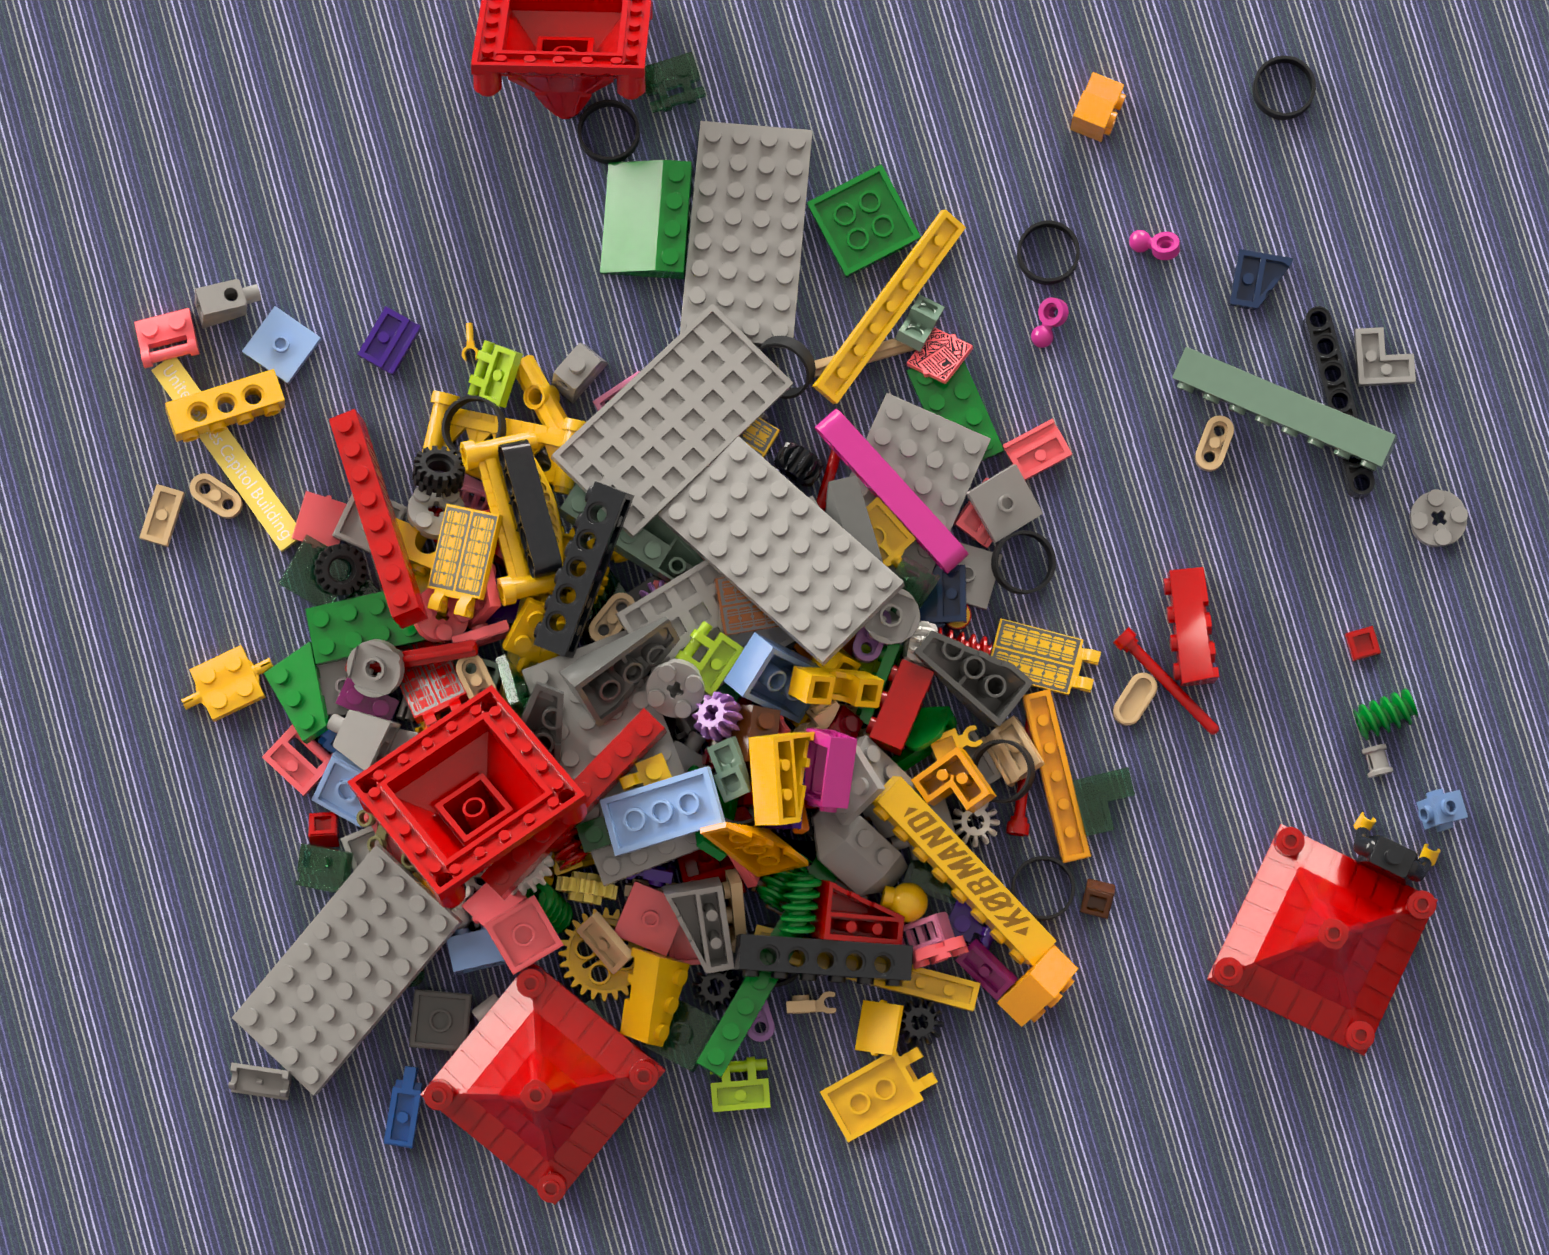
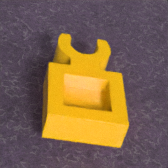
(950, 740)

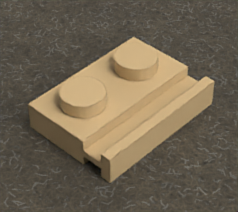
(1007, 757)

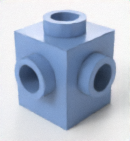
(1441, 809)

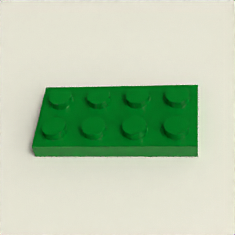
(957, 402)
(347, 623)

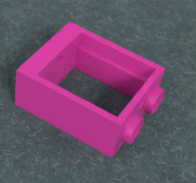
(830, 769)

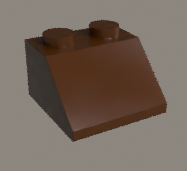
(756, 722)

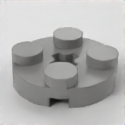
(1454, 514)
(422, 518)
(899, 630)
(667, 674)
(362, 675)

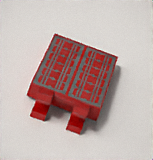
(431, 687)

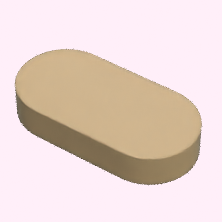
(1135, 699)

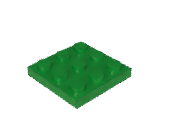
(863, 221)

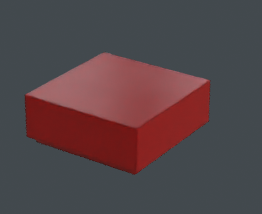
(1362, 643)

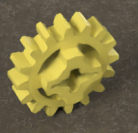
(586, 888)

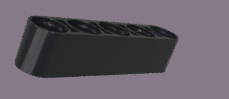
(529, 508)

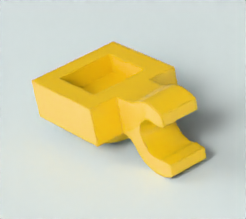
(649, 772)

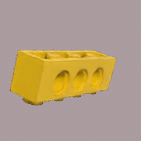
(262, 384)

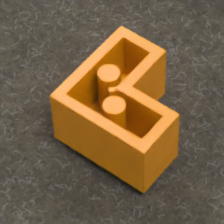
(1097, 106)
(954, 774)
(1039, 987)

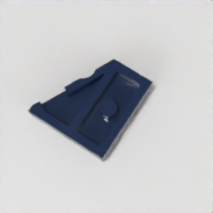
(1256, 277)
(948, 598)

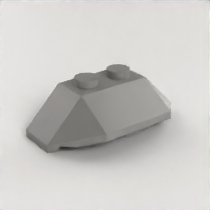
(856, 853)

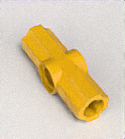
(534, 384)

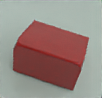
(324, 829)

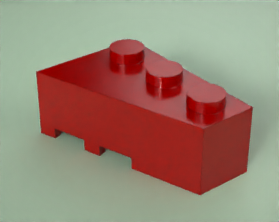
(900, 706)
(852, 918)

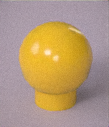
(906, 900)

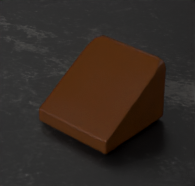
(1097, 898)

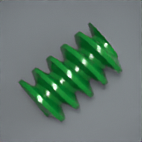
(1385, 713)
(775, 887)
(800, 903)
(555, 906)

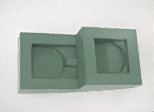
(919, 323)
(731, 769)

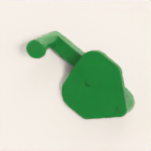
(927, 729)

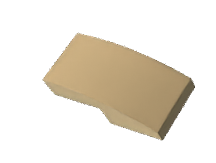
(820, 716)

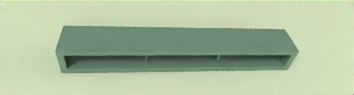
(1285, 408)

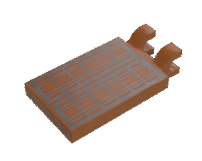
(737, 611)

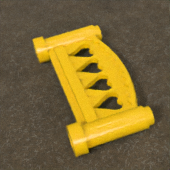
(483, 426)
(519, 581)

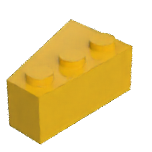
(778, 776)
(653, 996)

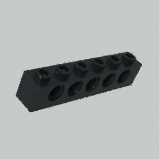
(596, 559)
(896, 956)

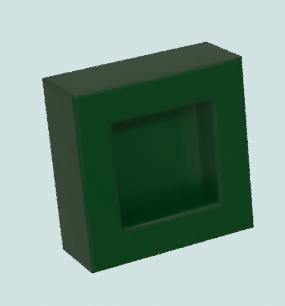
(593, 834)

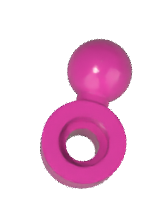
(1163, 245)
(1042, 335)

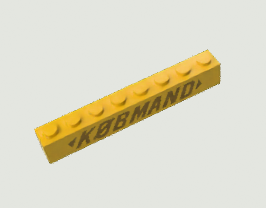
(963, 871)

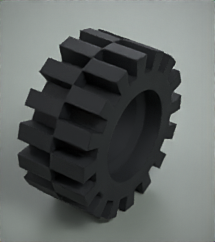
(437, 482)
(323, 564)

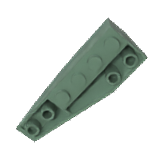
(653, 548)

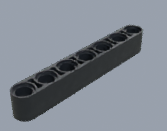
(1339, 388)

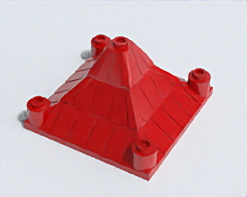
(562, 49)
(467, 793)
(1322, 940)
(543, 1082)

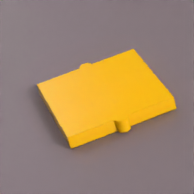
(879, 1027)

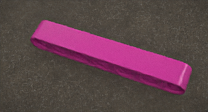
(891, 490)

